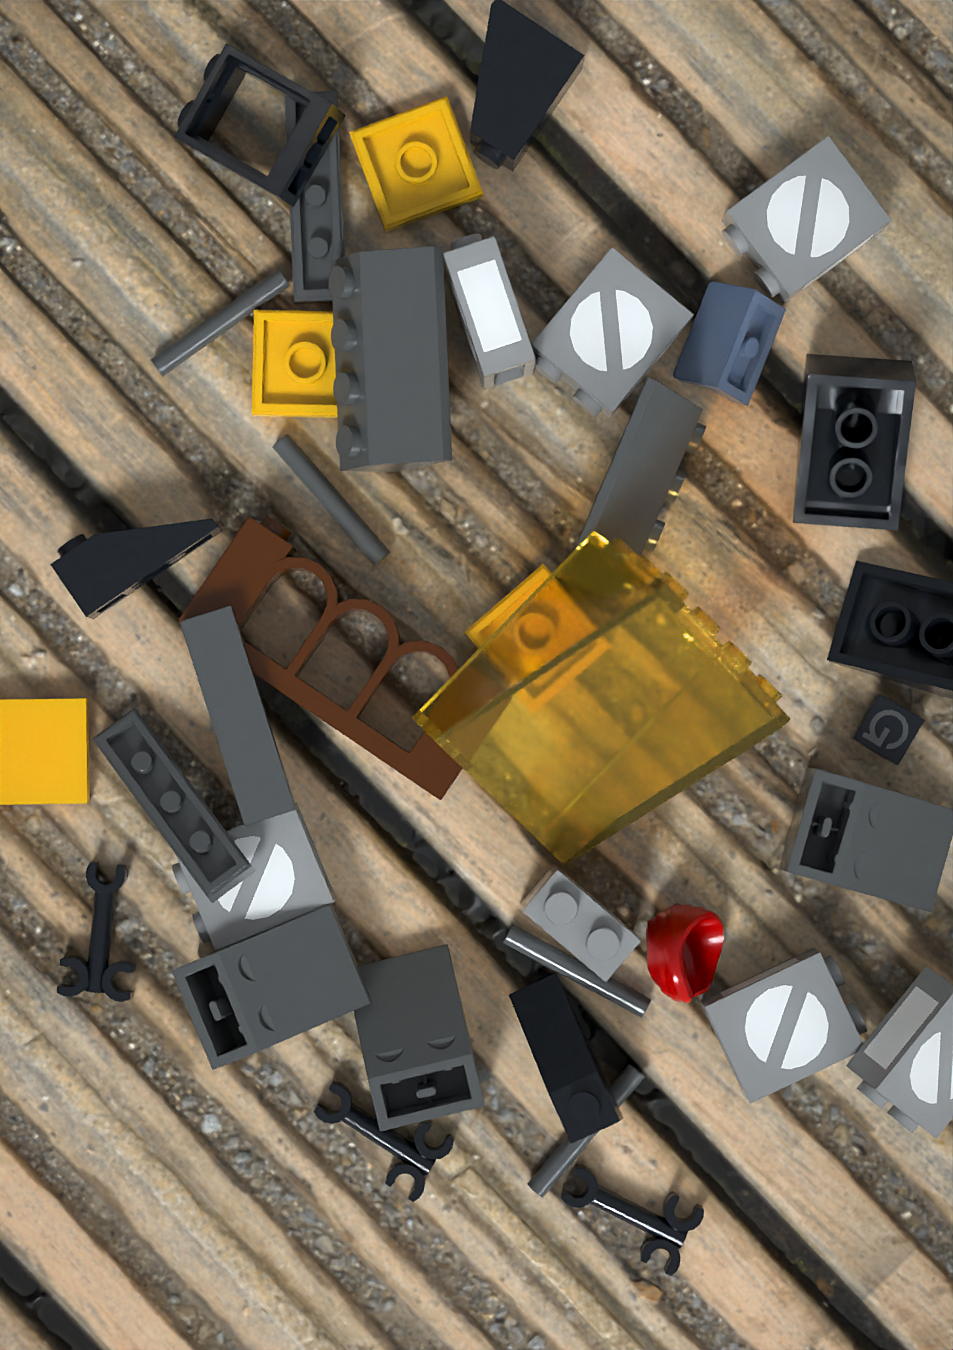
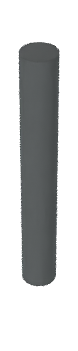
(220, 322)
(331, 499)
(576, 970)
(568, 1152)

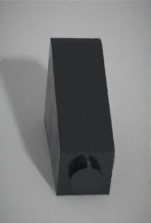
(518, 85)

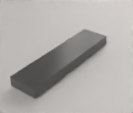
(316, 217)
(238, 715)
(173, 805)

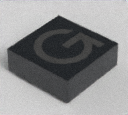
(887, 729)

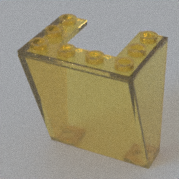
(599, 700)

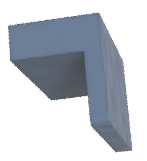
(729, 341)

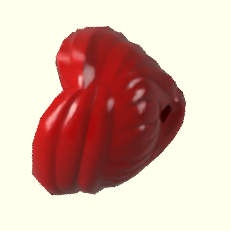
(684, 950)

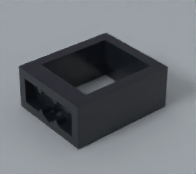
(304, 145)

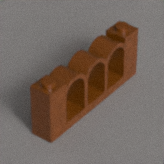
(242, 580)

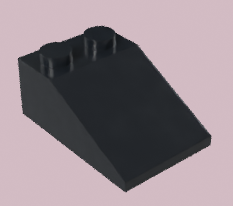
(853, 441)
(897, 628)

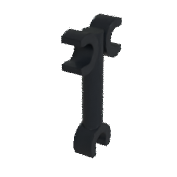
(96, 974)
(415, 1158)
(666, 1233)

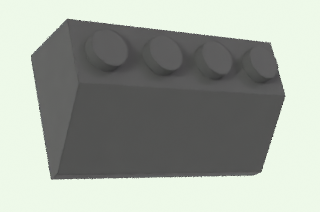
(390, 359)
(645, 468)

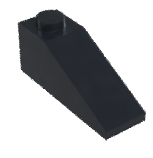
(118, 563)
(565, 1059)

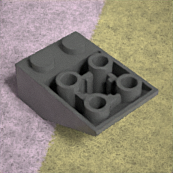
(868, 839)
(272, 986)
(416, 1040)

